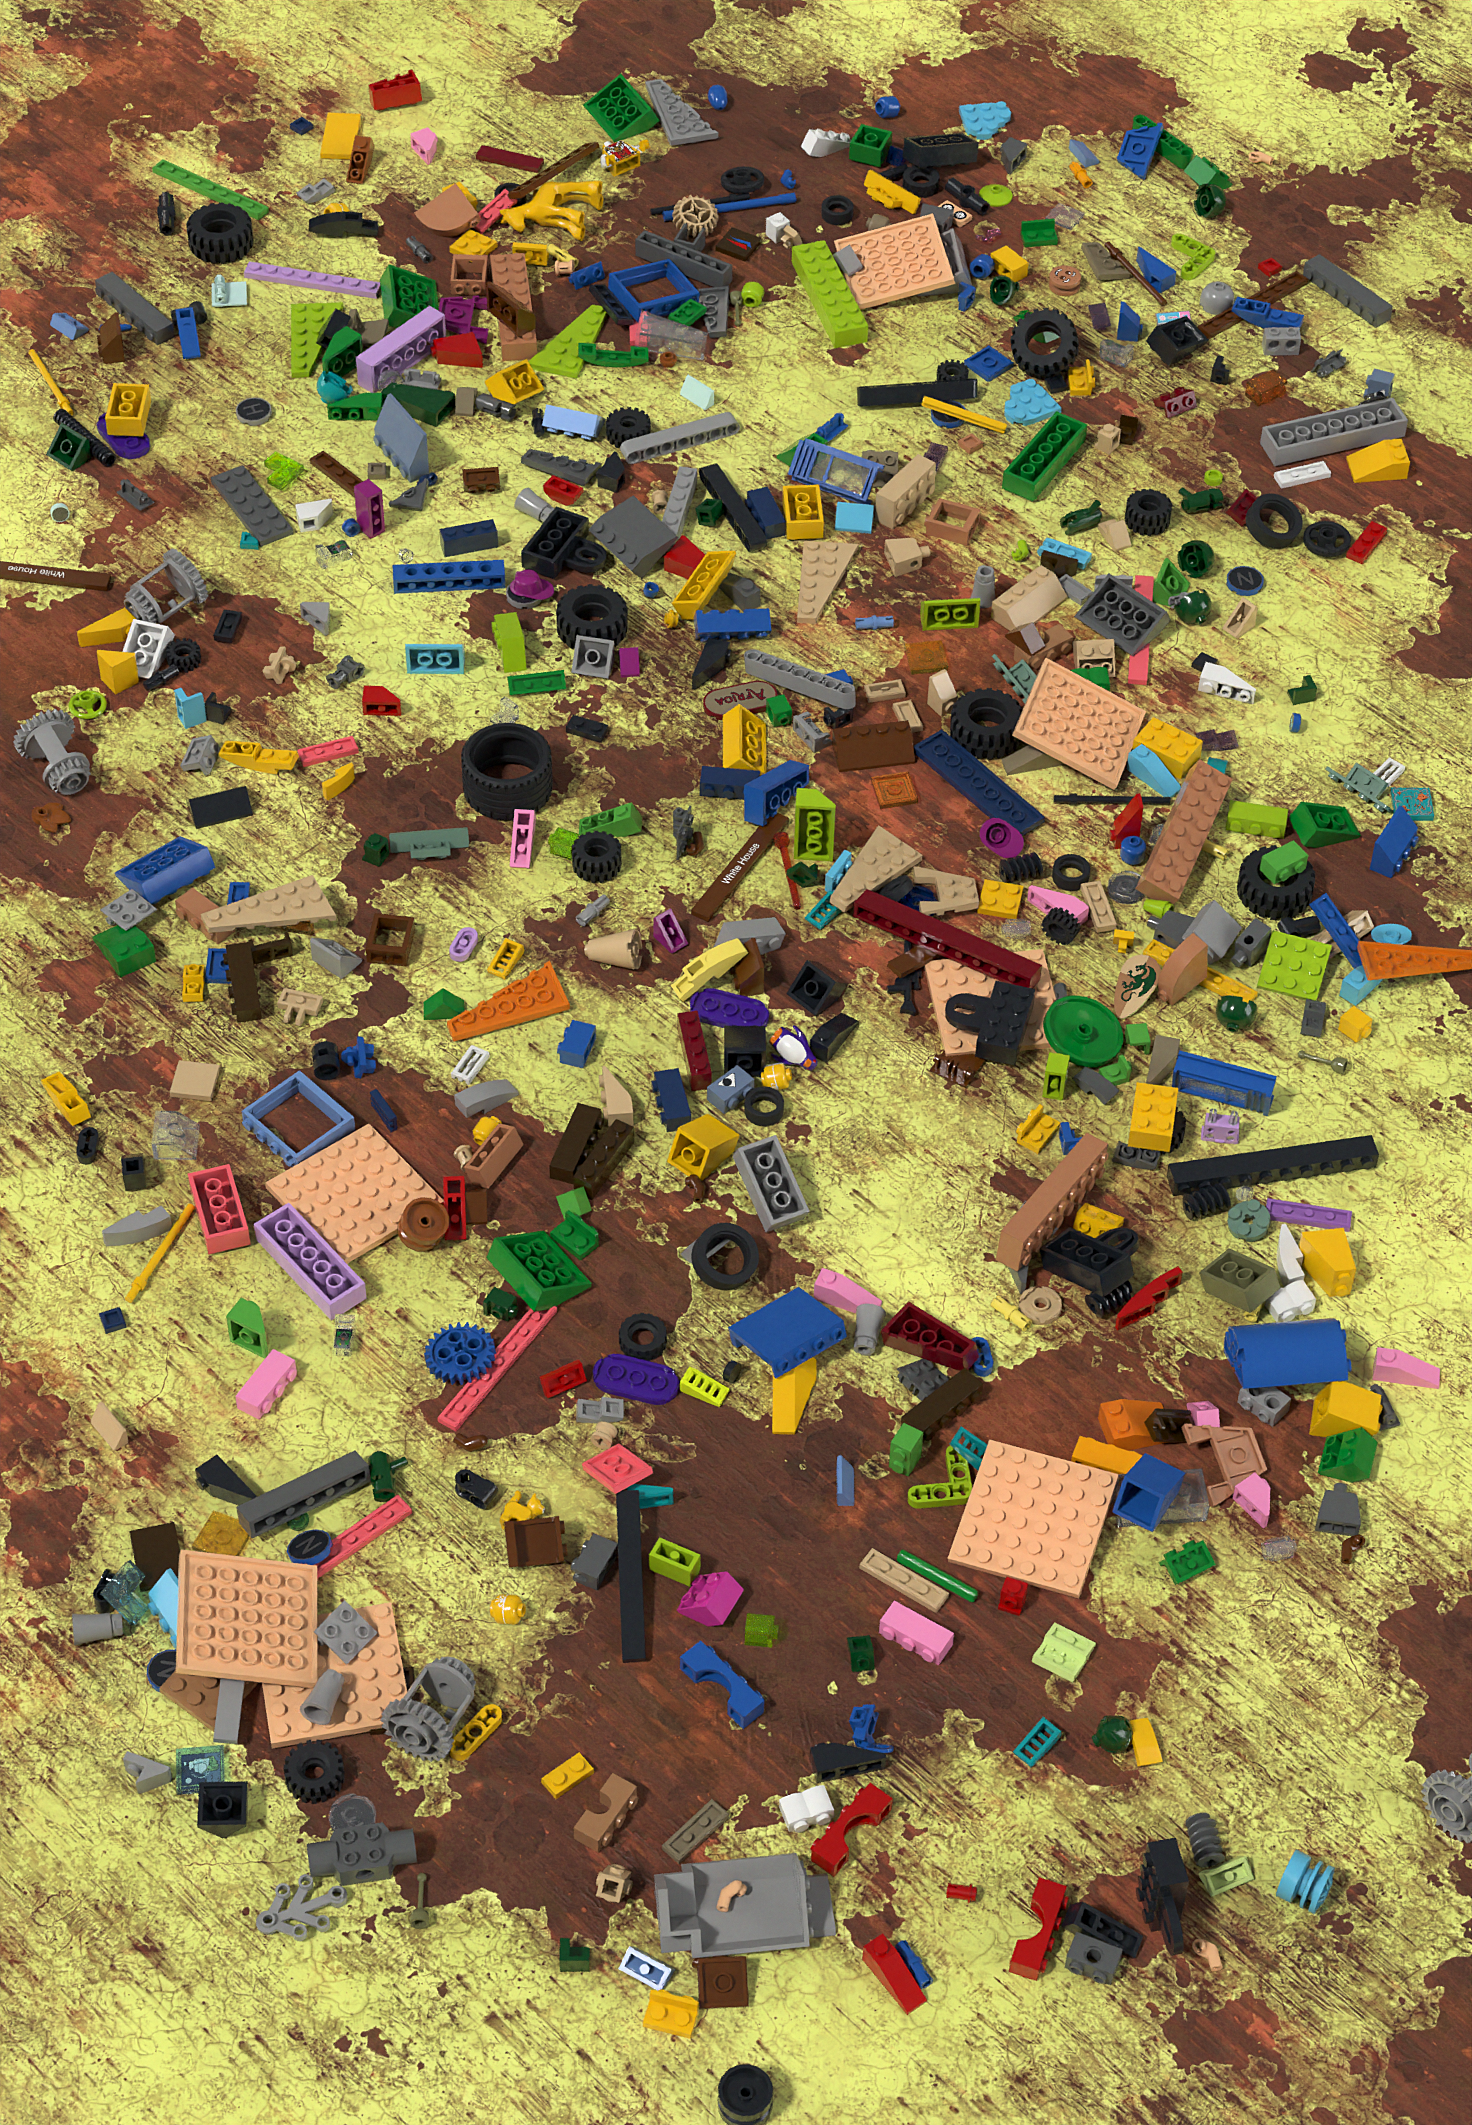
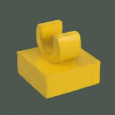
(1123, 939)

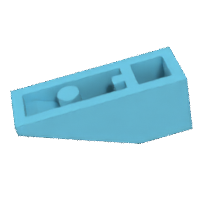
(1151, 770)
(1356, 986)

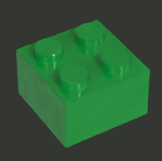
(870, 145)

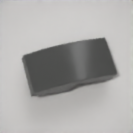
(1092, 1081)
(1135, 1157)

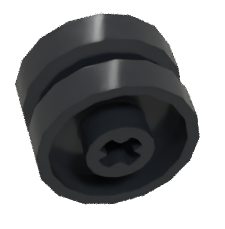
(745, 2096)

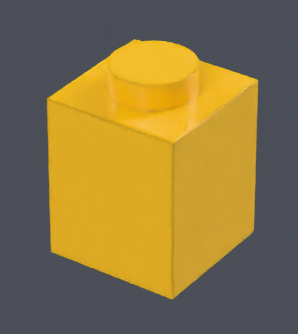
(1355, 1024)

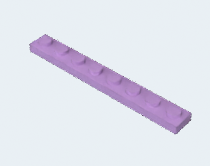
(312, 280)

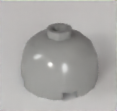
(1216, 297)

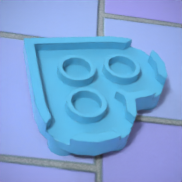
(984, 118)
(1029, 403)

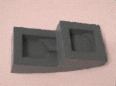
(1313, 1018)

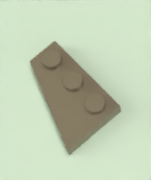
(1101, 263)

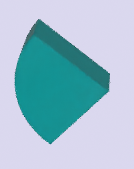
(248, 541)

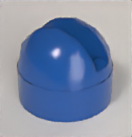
(651, 585)

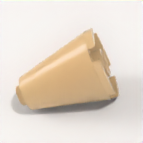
(616, 949)

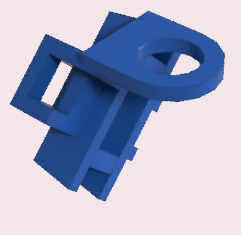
(863, 1723)

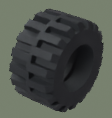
(1148, 512)
(596, 856)

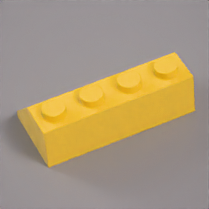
(703, 583)
(744, 740)

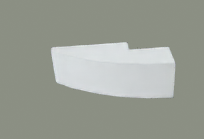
(1289, 1258)

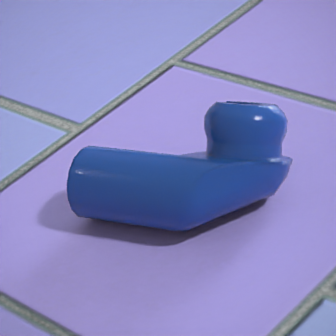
(786, 179)

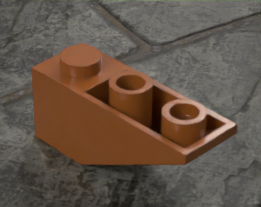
(360, 159)

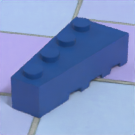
(732, 624)
(773, 790)

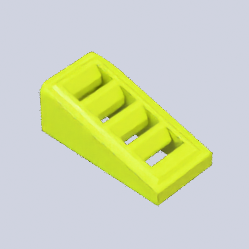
(700, 1378)

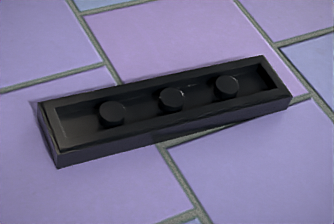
(611, 304)

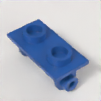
(587, 275)
(832, 427)

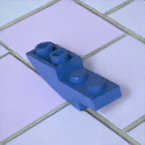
(1262, 315)

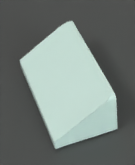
(697, 393)

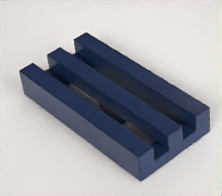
(383, 1110)

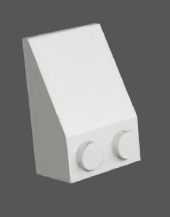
(149, 645)

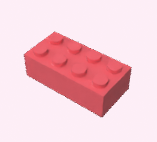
(219, 1209)

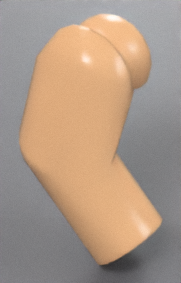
(1256, 157)
(734, 1888)
(1209, 1952)

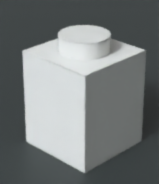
(775, 226)

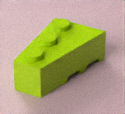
(509, 641)

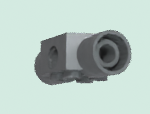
(361, 1853)

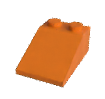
(1124, 1423)

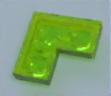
(284, 470)

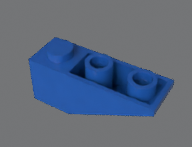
(1155, 271)
(187, 333)

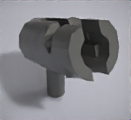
(495, 406)

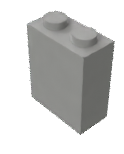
(1214, 928)

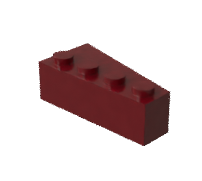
(928, 1338)

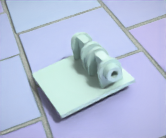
(228, 293)

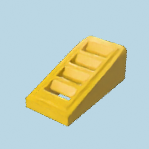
(507, 944)

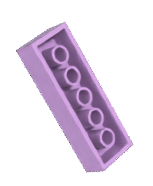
(400, 348)
(310, 1261)

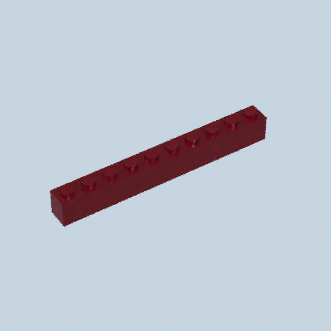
(946, 940)

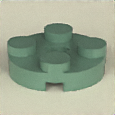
(1245, 1210)

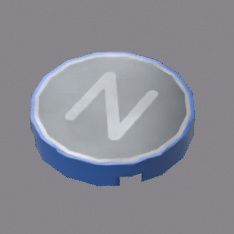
(946, 420)
(1244, 580)
(310, 1547)
(161, 1668)

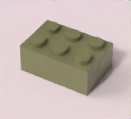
(1239, 1280)

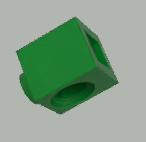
(779, 710)

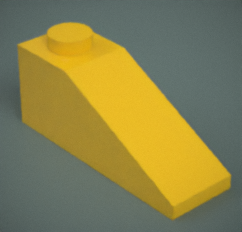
(107, 630)

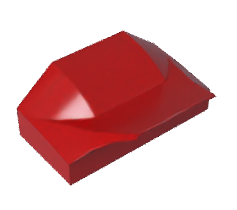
(562, 490)

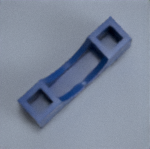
(703, 1664)

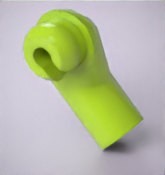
(1021, 552)

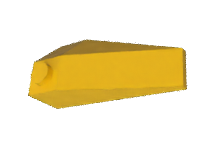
(790, 1396)

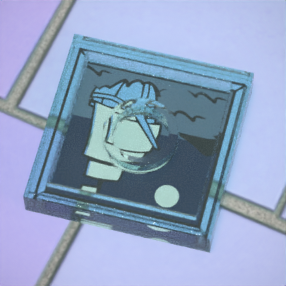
(197, 1766)

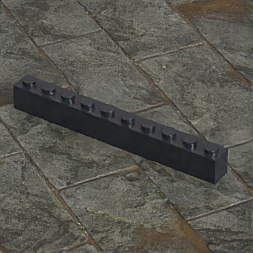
(1273, 1165)

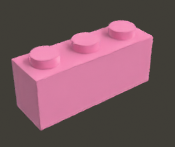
(266, 1384)
(916, 1633)

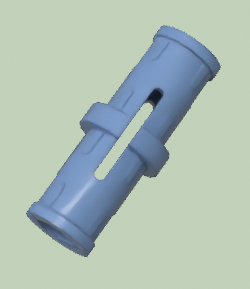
(874, 622)

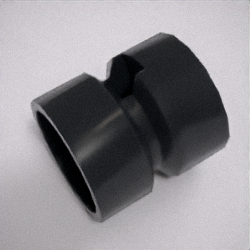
(326, 1060)

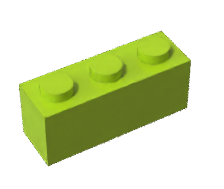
(1256, 819)

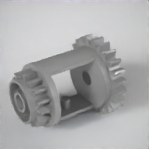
(183, 577)
(46, 738)
(418, 1725)
(1450, 1802)

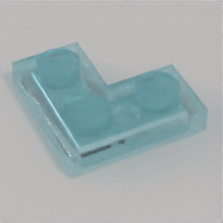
(121, 1595)

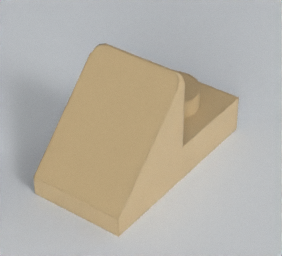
(1115, 534)

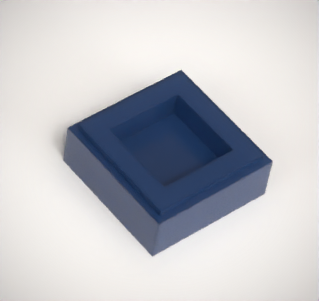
(301, 126)
(112, 1320)

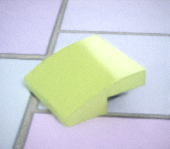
(1063, 1652)

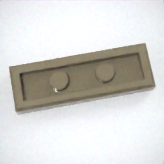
(695, 1831)

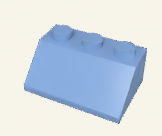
(572, 422)

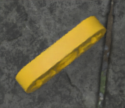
(476, 1722)

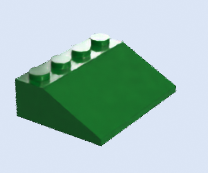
(621, 110)
(406, 295)
(537, 1269)

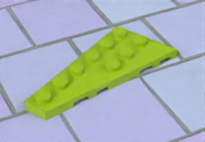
(305, 328)
(561, 353)

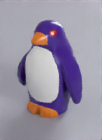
(793, 1048)

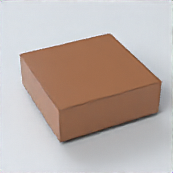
(970, 443)

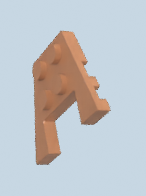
(1235, 1453)

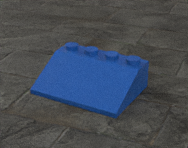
(167, 869)

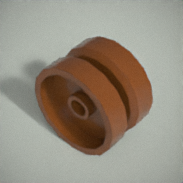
(423, 1224)

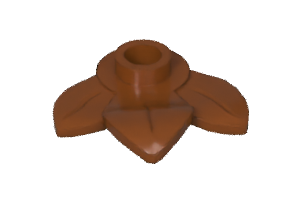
(50, 816)

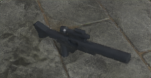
(904, 986)

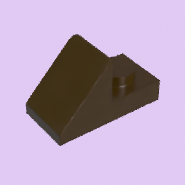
(1129, 427)
(1059, 564)

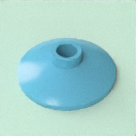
(1391, 934)

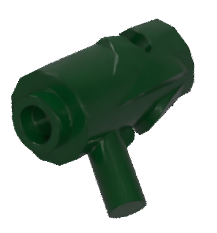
(1201, 500)
(1082, 518)
(382, 1475)

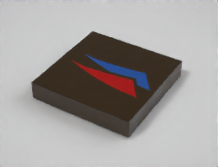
(738, 244)

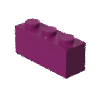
(369, 508)

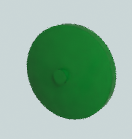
(1083, 1031)

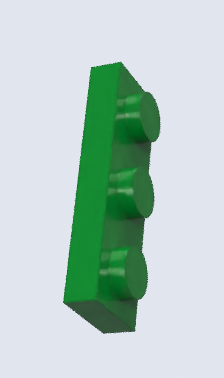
(536, 682)

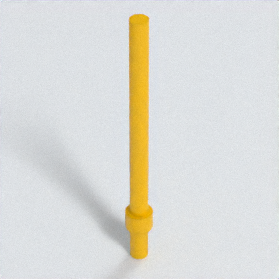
(62, 400)
(140, 1282)

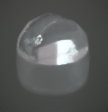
(408, 558)
(1244, 1193)

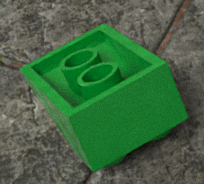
(342, 352)
(1322, 824)
(125, 950)

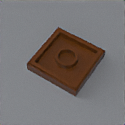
(722, 1982)

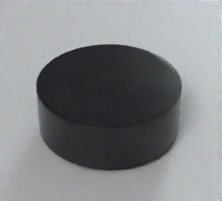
(731, 1371)

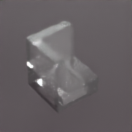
(508, 712)

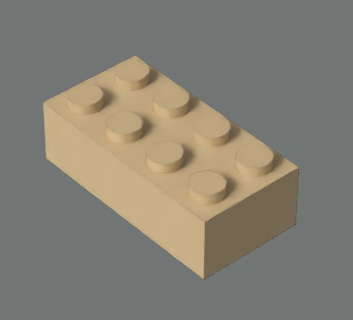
(905, 491)

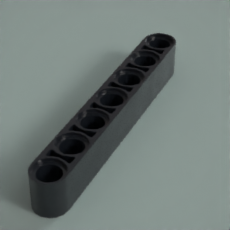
(916, 391)
(734, 508)

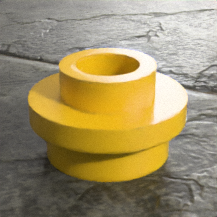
(671, 619)

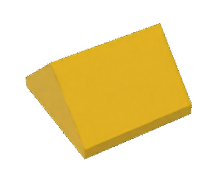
(118, 669)

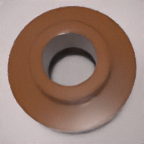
(668, 359)

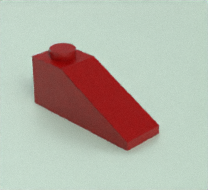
(1128, 822)
(455, 1206)
(893, 1973)

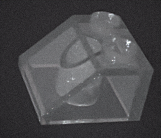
(174, 1136)

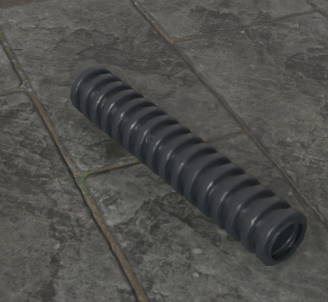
(97, 448)

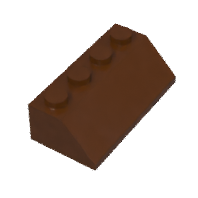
(873, 746)

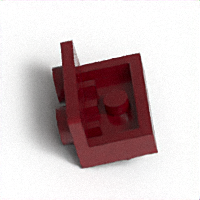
(1176, 402)
(1240, 507)

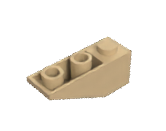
(616, 1098)

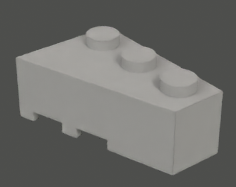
(765, 931)

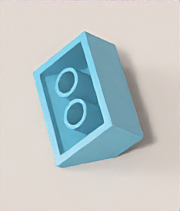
(435, 658)
(165, 1603)

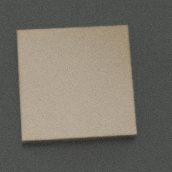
(195, 1080)

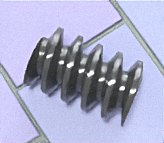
(1204, 1840)

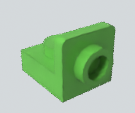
(1118, 1072)

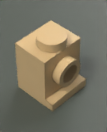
(1108, 439)

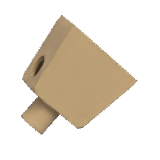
(904, 555)

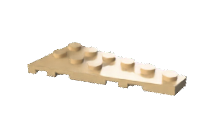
(876, 865)

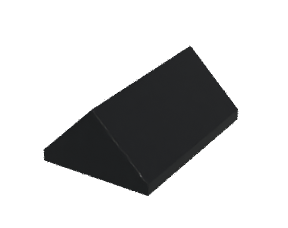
(220, 807)

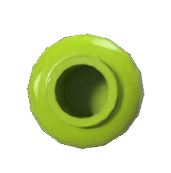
(752, 294)

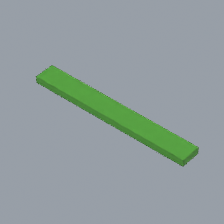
(209, 189)

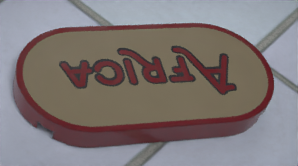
(750, 695)

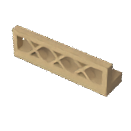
(1358, 921)

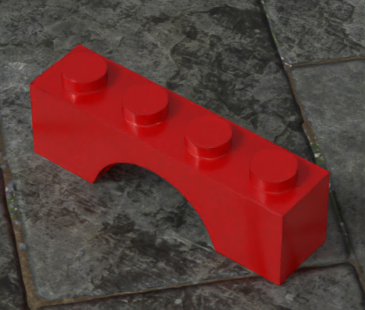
(868, 1808)
(1029, 1954)

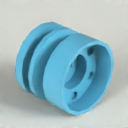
(1305, 1881)

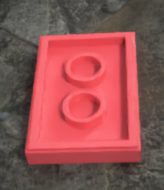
(617, 1468)

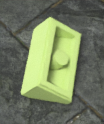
(1226, 1875)

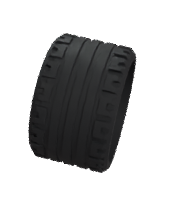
(506, 745)

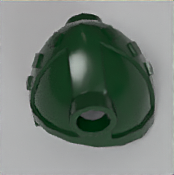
(1004, 288)
(1113, 1734)

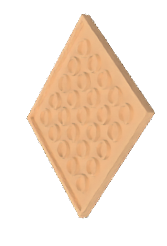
(897, 262)
(1079, 723)
(951, 978)
(352, 1192)
(1033, 1518)
(247, 1619)
(369, 1685)

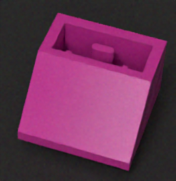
(710, 1598)

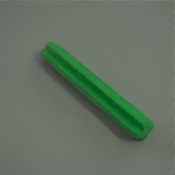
(937, 1575)

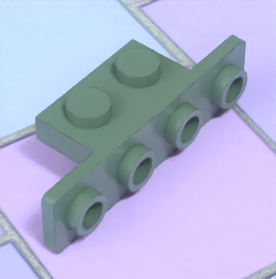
(1019, 675)
(1365, 783)
(429, 842)

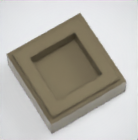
(377, 471)

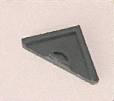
(412, 498)

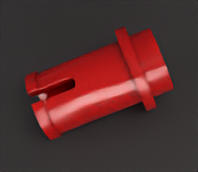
(961, 1892)

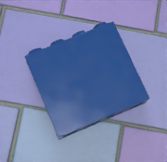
(789, 1331)

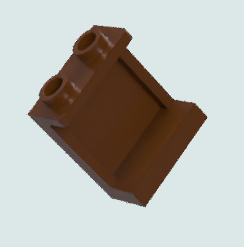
(535, 1542)

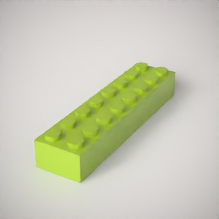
(829, 294)

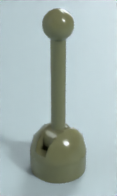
(736, 302)
(1338, 1064)
(419, 1917)

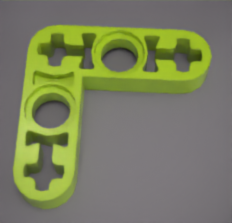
(1183, 244)
(955, 1485)

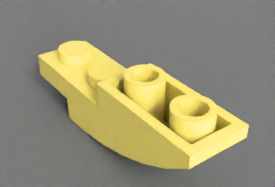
(709, 964)

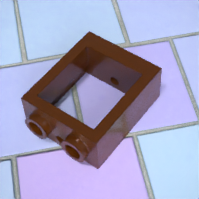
(397, 955)

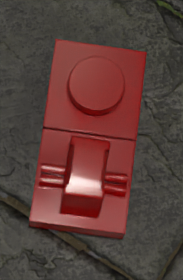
(563, 1378)

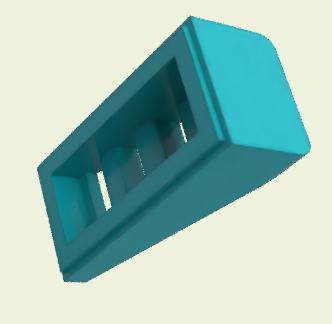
(824, 902)
(968, 1454)
(653, 1495)
(1036, 1731)

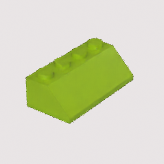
(813, 826)

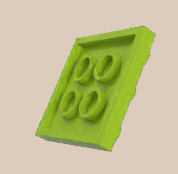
(1294, 966)

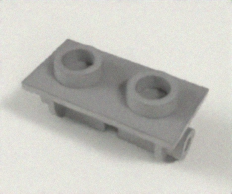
(425, 380)

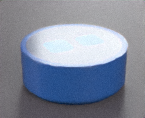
(1295, 722)

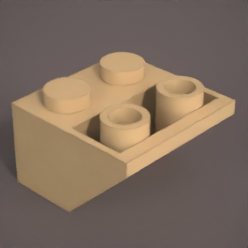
(1095, 654)

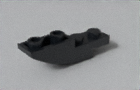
(337, 222)

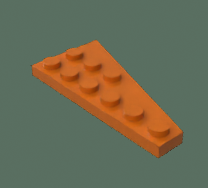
(1401, 960)
(518, 1002)

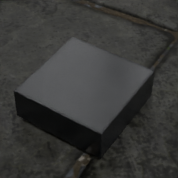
(1056, 384)
(1201, 659)

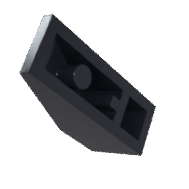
(712, 661)
(831, 1036)
(222, 1482)
(841, 1761)
(1095, 1924)

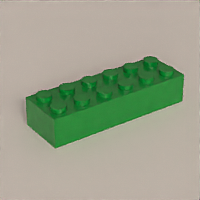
(1044, 456)

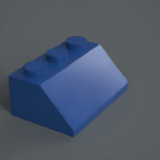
(1394, 844)

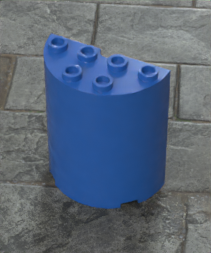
(1288, 1353)

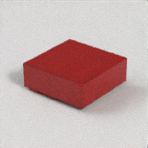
(1270, 267)

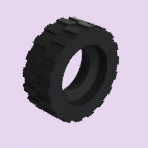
(921, 190)
(643, 1322)

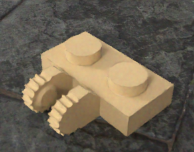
(299, 1002)

